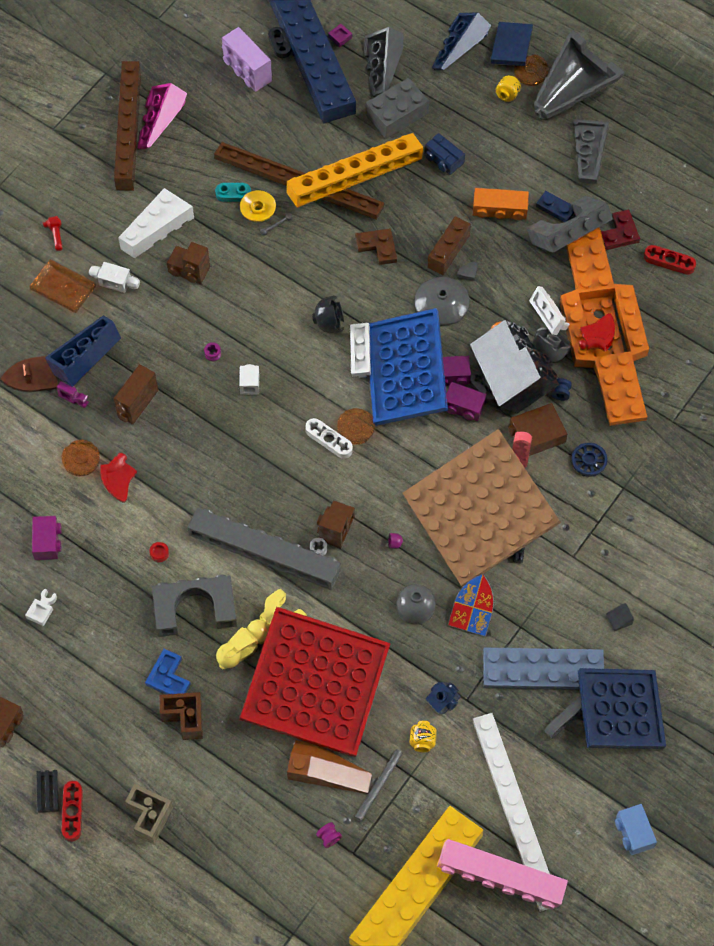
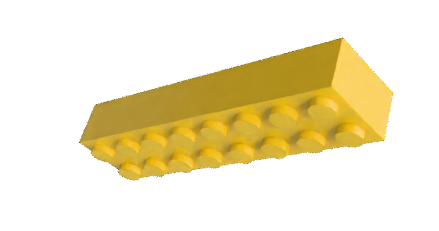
(415, 885)

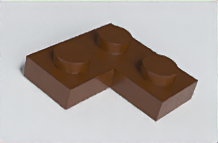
(380, 241)

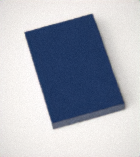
(512, 44)

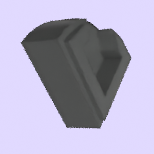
(468, 271)

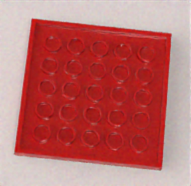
(315, 681)

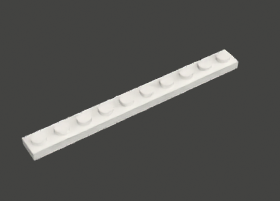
(510, 794)

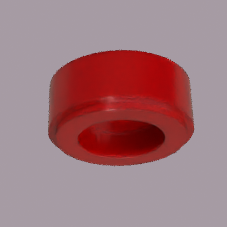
(159, 552)

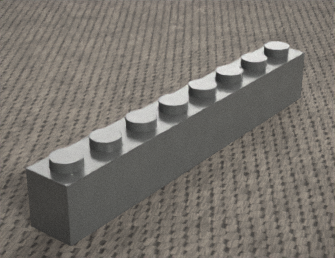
(264, 548)

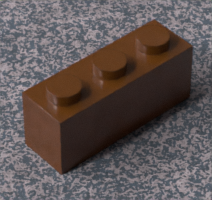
(449, 245)

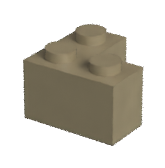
(153, 811)

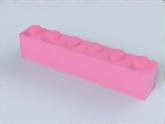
(502, 873)

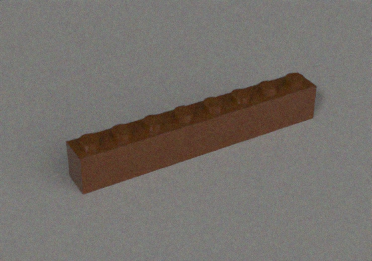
(127, 126)

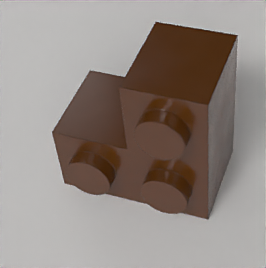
(189, 263)
(335, 523)
(183, 708)

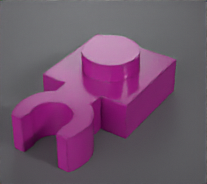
(70, 394)

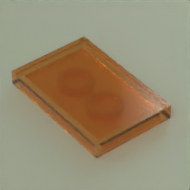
(62, 286)

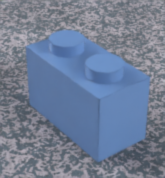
(635, 829)

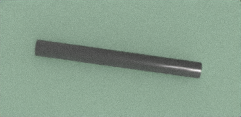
(378, 785)

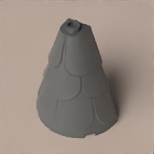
(573, 78)

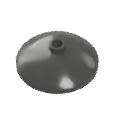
(451, 306)

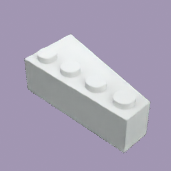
(155, 222)

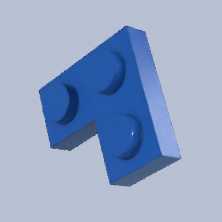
(163, 677)

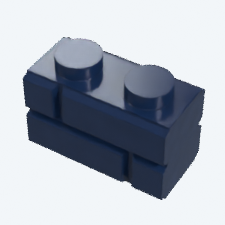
(444, 154)

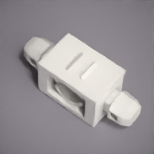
(114, 277)

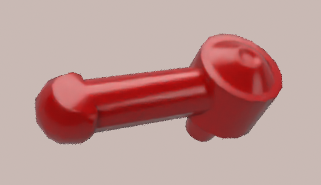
(54, 225)

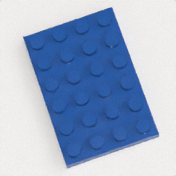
(407, 367)

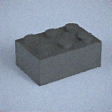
(397, 108)

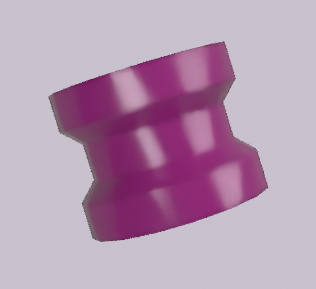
(329, 835)

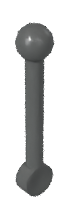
(288, 216)

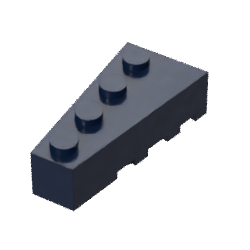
(83, 351)

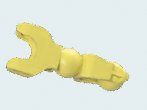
(246, 640)

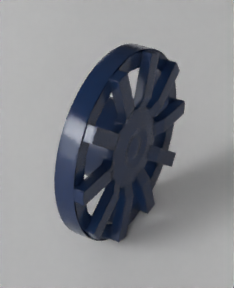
(589, 459)

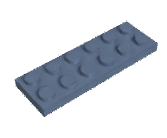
(537, 667)

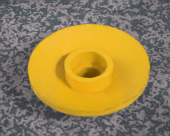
(255, 200)

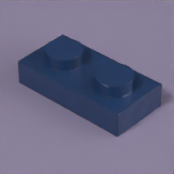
(555, 206)

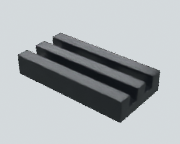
(47, 774)

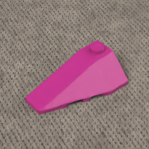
(162, 105)

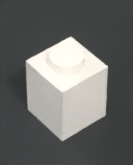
(249, 380)

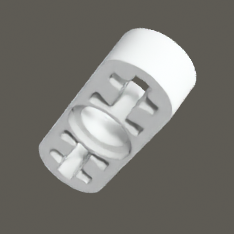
(331, 446)

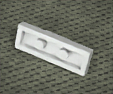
(548, 311)
(360, 350)

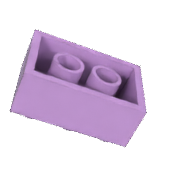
(246, 59)

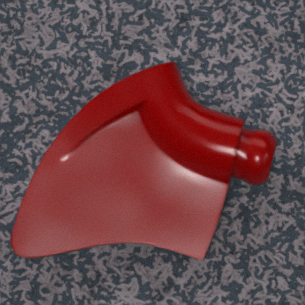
(599, 334)
(117, 477)

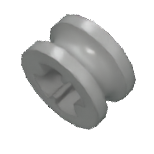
(319, 541)

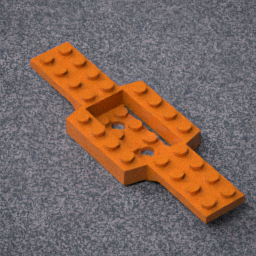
(595, 293)

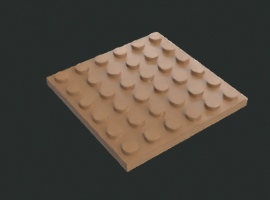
(481, 507)

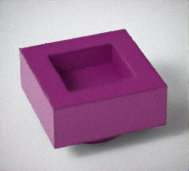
(340, 35)

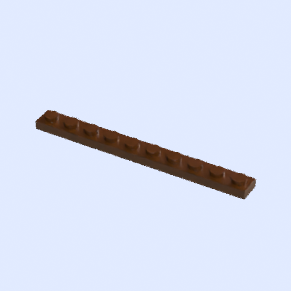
(281, 174)

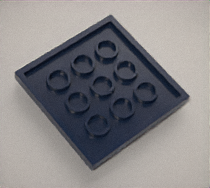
(621, 708)

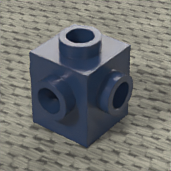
(443, 697)

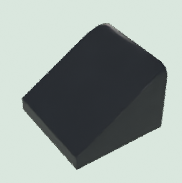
(620, 617)

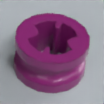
(207, 349)

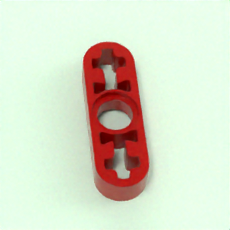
(669, 253)
(78, 795)

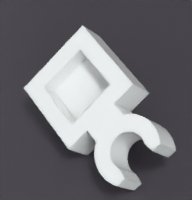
(41, 610)

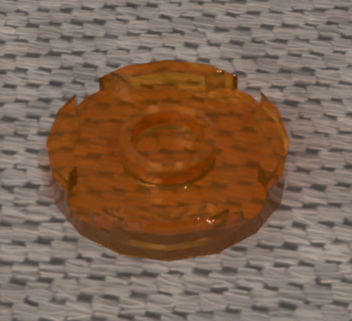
(534, 71)
(356, 425)
(80, 458)

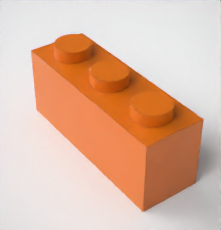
(500, 203)

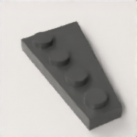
(590, 148)

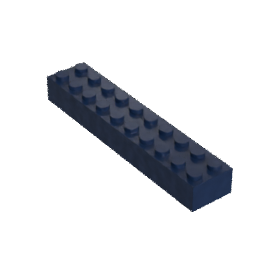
(315, 59)

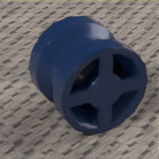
(562, 391)

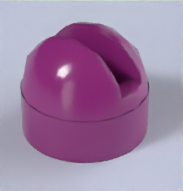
(394, 540)

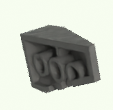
(383, 54)

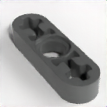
(564, 718)

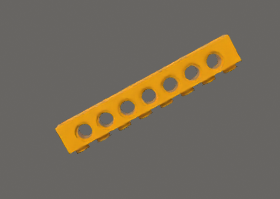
(354, 170)

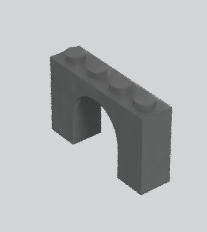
(588, 216)
(169, 596)

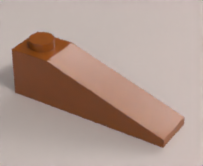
(321, 767)

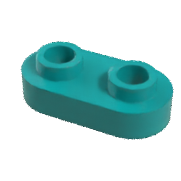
(232, 191)

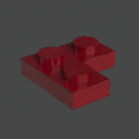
(624, 232)

